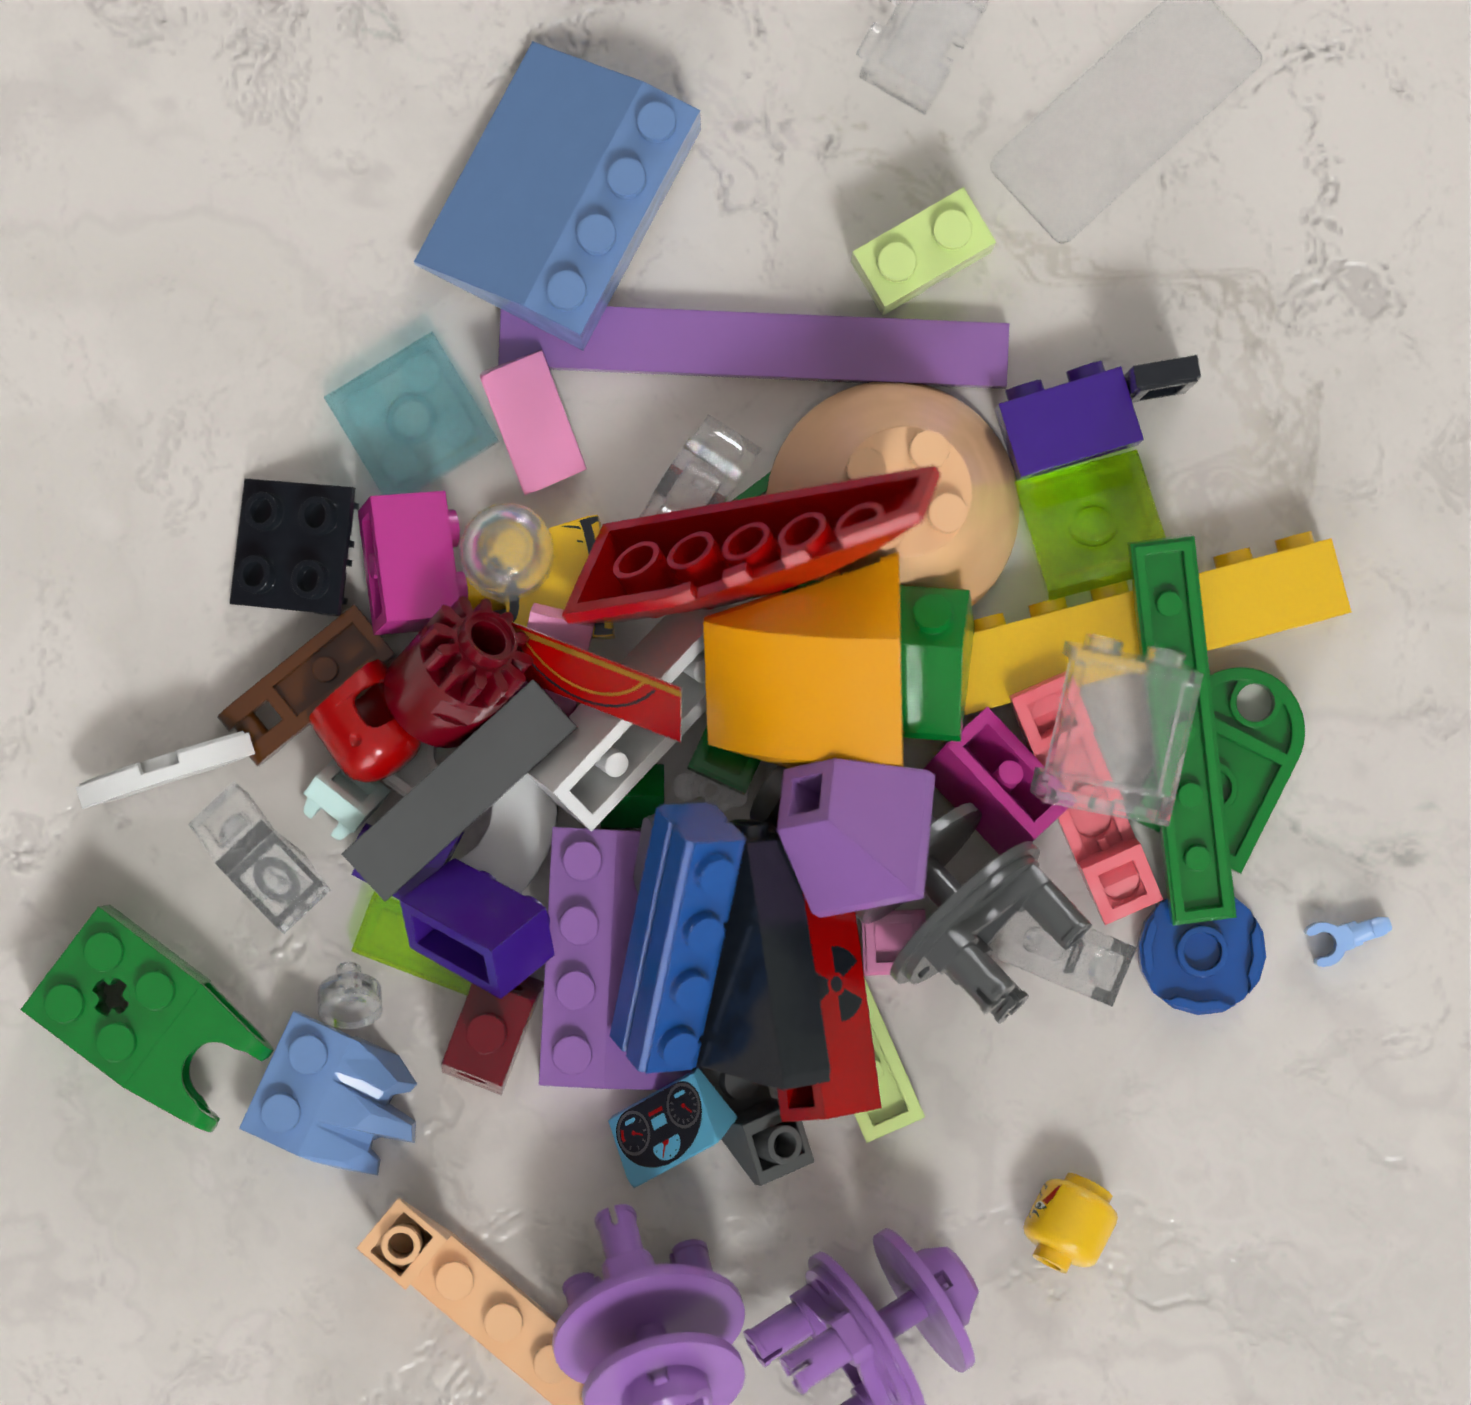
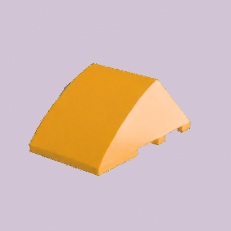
(810, 671)

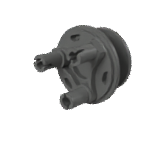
(972, 915)

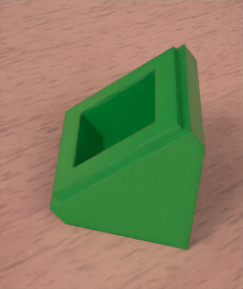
(639, 801)

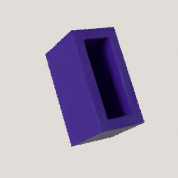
(1068, 421)
(477, 927)

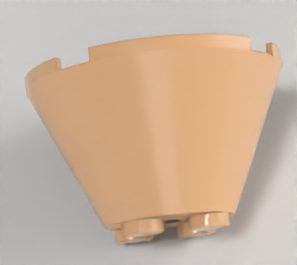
(907, 427)

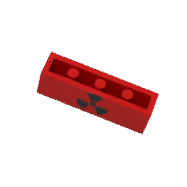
(846, 1025)

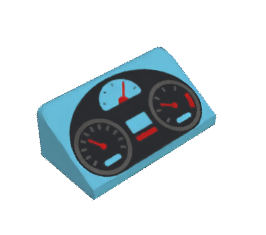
(670, 1126)

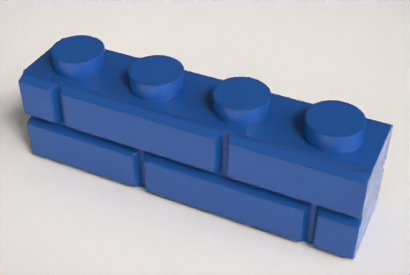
(676, 936)

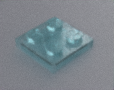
(411, 418)

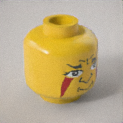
(1070, 1222)

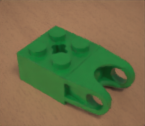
(161, 1029)

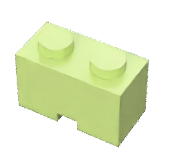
(922, 251)

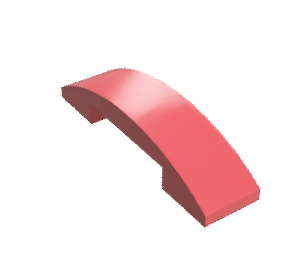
(1100, 843)

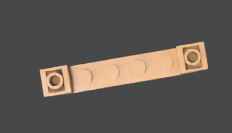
(473, 1295)

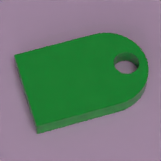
(1252, 755)

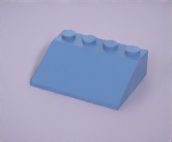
(560, 192)

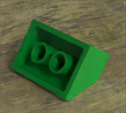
(934, 659)

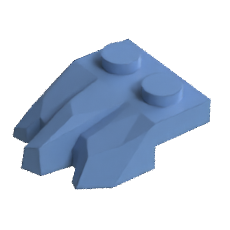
(330, 1097)

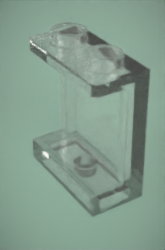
(1120, 731)

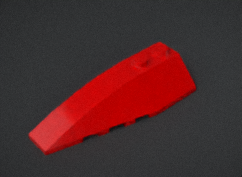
(743, 546)

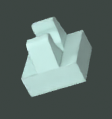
(343, 798)

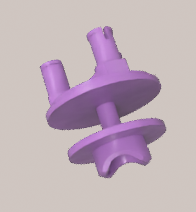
(650, 1327)
(849, 1334)

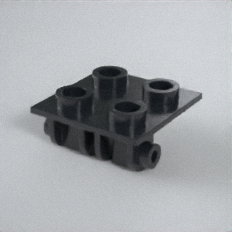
(293, 546)

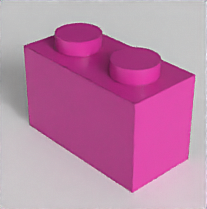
(409, 559)
(996, 776)

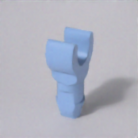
(1348, 936)

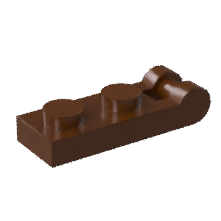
(305, 682)

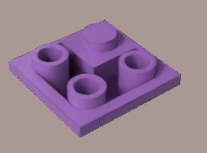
(856, 833)

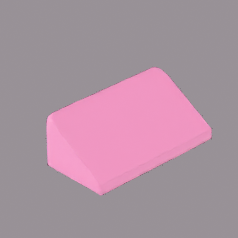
(532, 421)

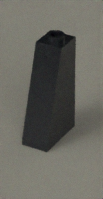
(765, 991)

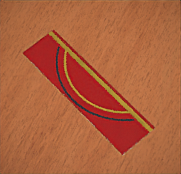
(603, 684)

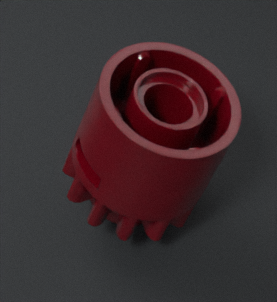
(456, 673)

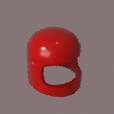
(362, 731)

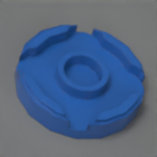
(1201, 963)

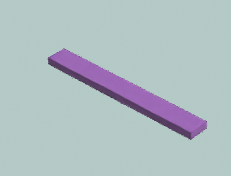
(775, 347)

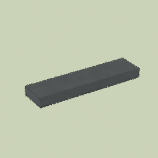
(459, 790)

